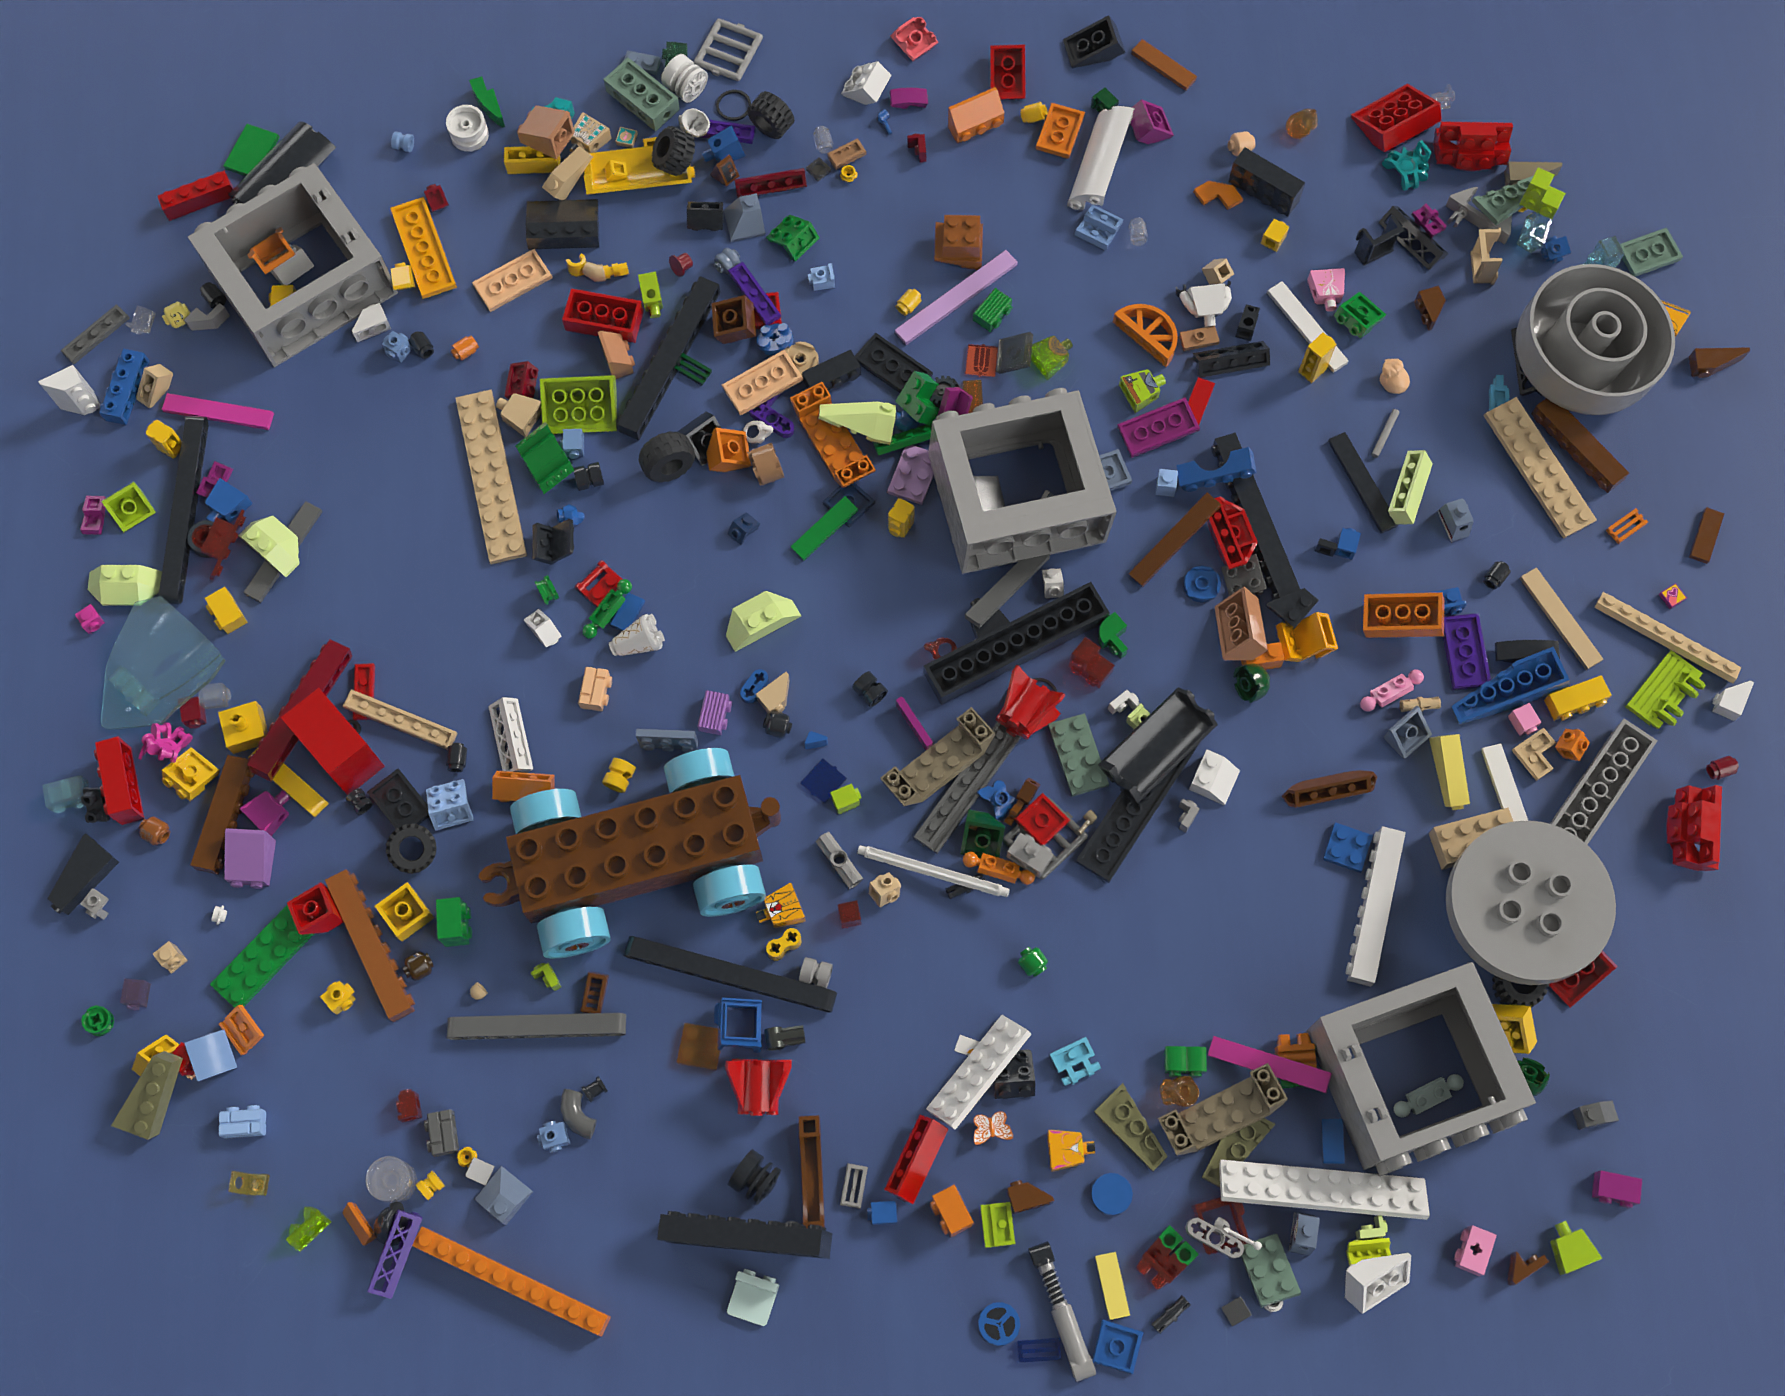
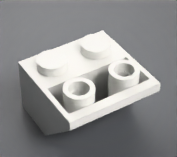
(866, 83)
(293, 267)

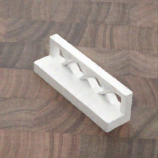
(513, 734)

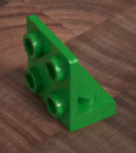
(795, 235)

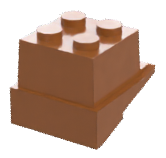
(959, 241)

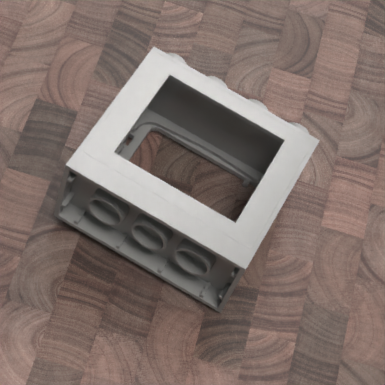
(1032, 527)

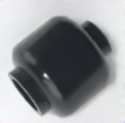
(777, 724)

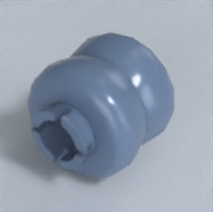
(726, 260)

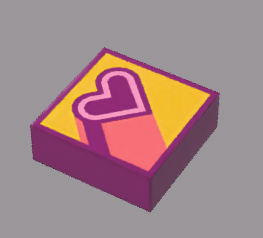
(1672, 596)

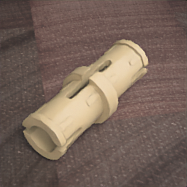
(1423, 703)

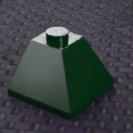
(982, 834)

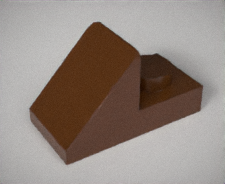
(1520, 1270)

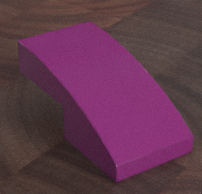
(908, 96)
(217, 471)
(93, 515)

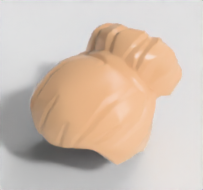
(1394, 376)

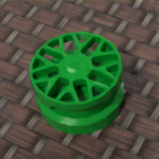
(546, 589)
(97, 1020)

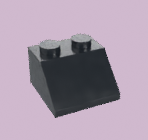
(699, 434)

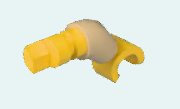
(596, 272)

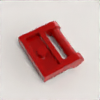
(603, 587)

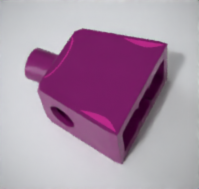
(267, 811)

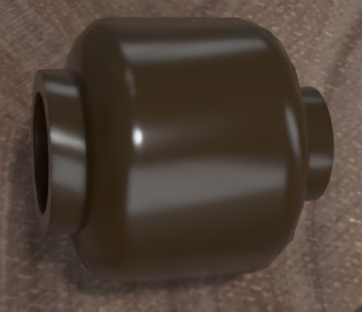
(417, 966)

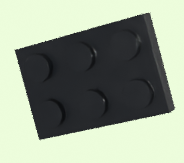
(399, 800)

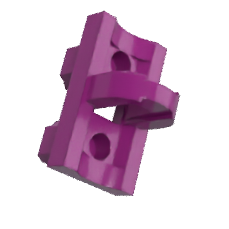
(1422, 218)

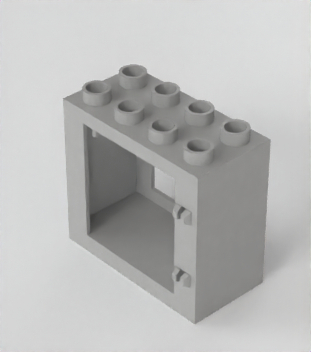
(321, 306)
(1481, 1044)

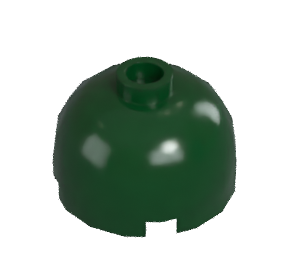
(1252, 682)
(1534, 1074)

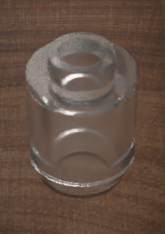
(823, 139)
(1138, 231)

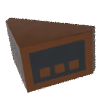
(725, 171)

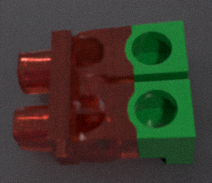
(1163, 1263)

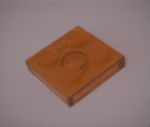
(699, 1047)

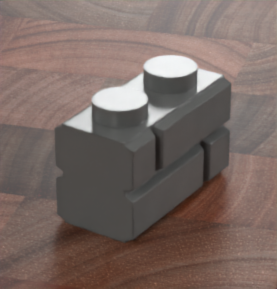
(442, 1133)

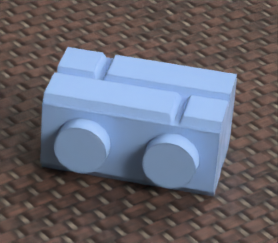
(242, 1123)

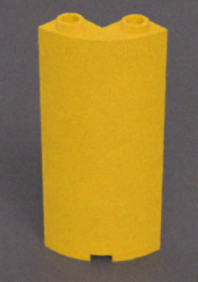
(639, 170)

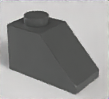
(1595, 1114)

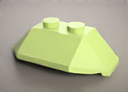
(273, 543)
(123, 584)
(759, 618)

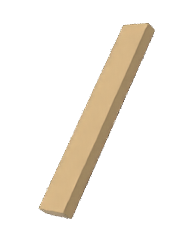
(1561, 619)
(399, 719)

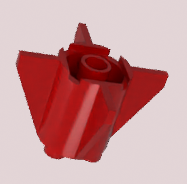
(1028, 705)
(758, 1084)

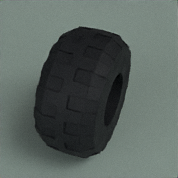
(666, 456)

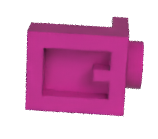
(89, 619)

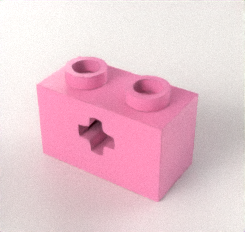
(1483, 1244)

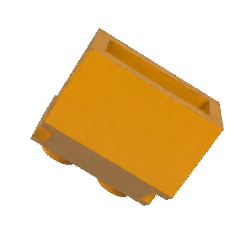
(1309, 638)

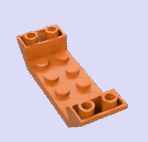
(832, 442)

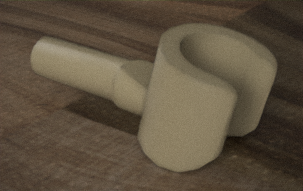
(1089, 817)

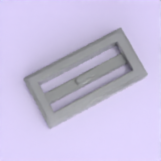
(862, 1185)

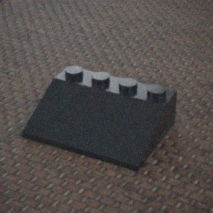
(562, 224)

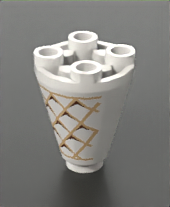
(638, 637)

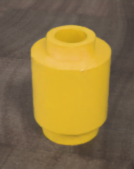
(1033, 112)
(908, 301)

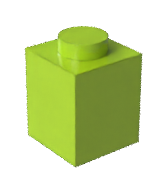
(845, 798)

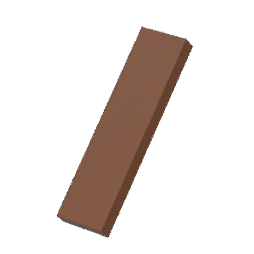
(1164, 65)

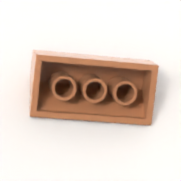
(1240, 626)

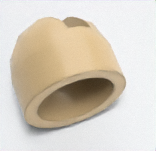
(478, 991)

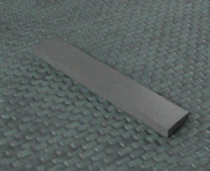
(267, 573)
(1004, 589)

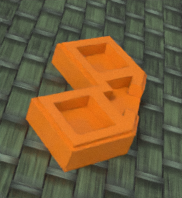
(1226, 193)

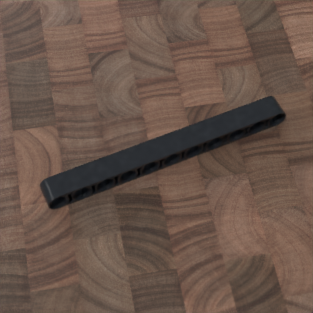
(183, 509)
(730, 974)

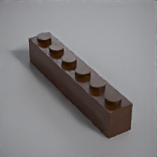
(1580, 444)
(222, 815)

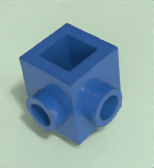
(1561, 246)

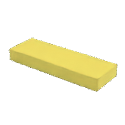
(1112, 1285)

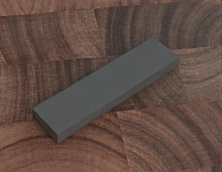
(95, 334)

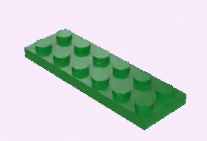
(260, 960)

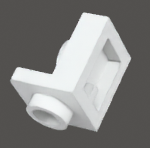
(1121, 702)

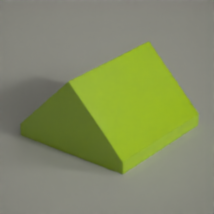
(128, 506)

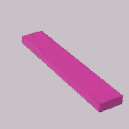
(218, 411)
(1281, 1067)

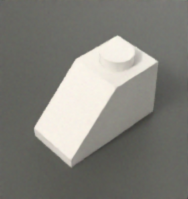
(370, 323)
(543, 628)
(1732, 700)

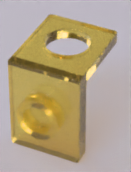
(251, 1183)

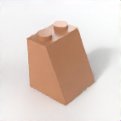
(546, 130)

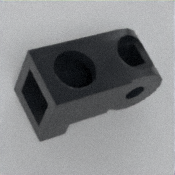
(1247, 322)

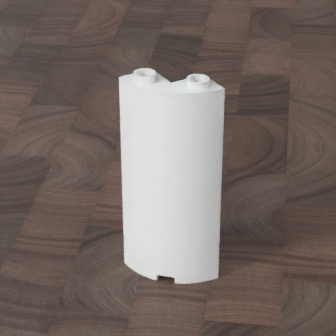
(1100, 157)

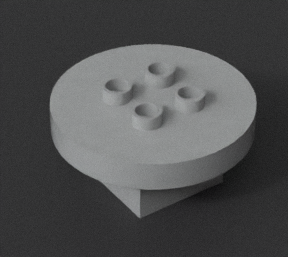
(1530, 902)

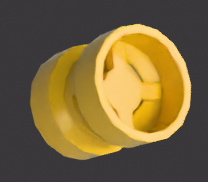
(430, 1185)

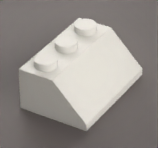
(71, 391)

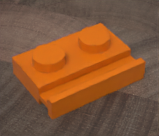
(241, 1029)

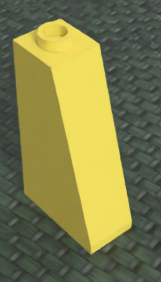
(1450, 770)

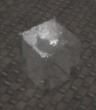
(214, 696)

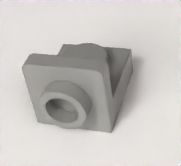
(1187, 818)

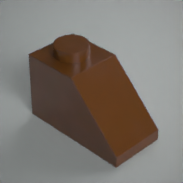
(1026, 1196)

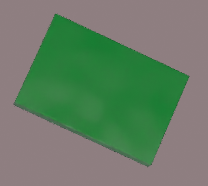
(250, 149)

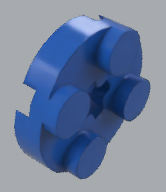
(769, 332)

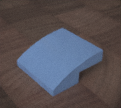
(1098, 227)
(210, 1055)

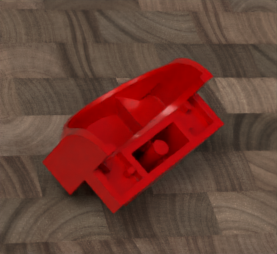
(1474, 146)
(1693, 821)

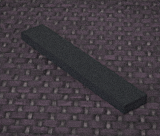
(1362, 482)

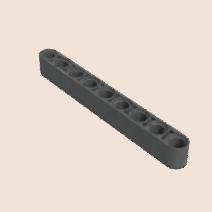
(536, 1026)

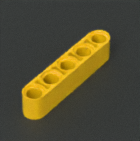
(299, 790)

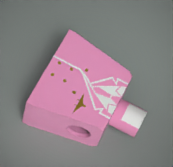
(1327, 287)

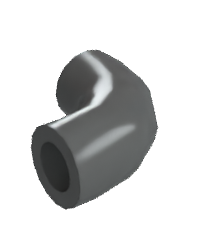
(573, 1114)

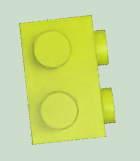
(1367, 1249)

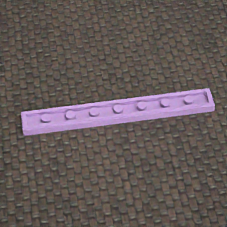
(956, 297)

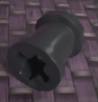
(594, 1089)

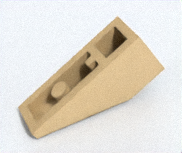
(567, 174)

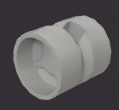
(815, 973)

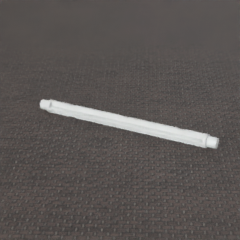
(935, 871)

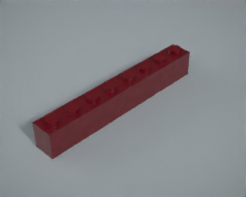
(280, 739)

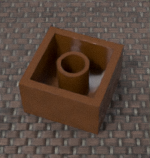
(733, 319)

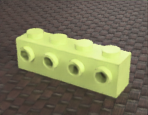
(1410, 487)

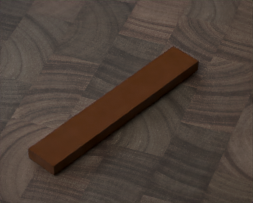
(1175, 539)

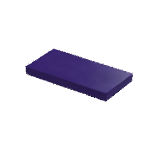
(1465, 651)

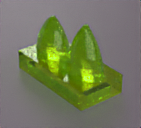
(302, 1234)

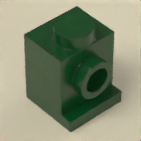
(1104, 100)

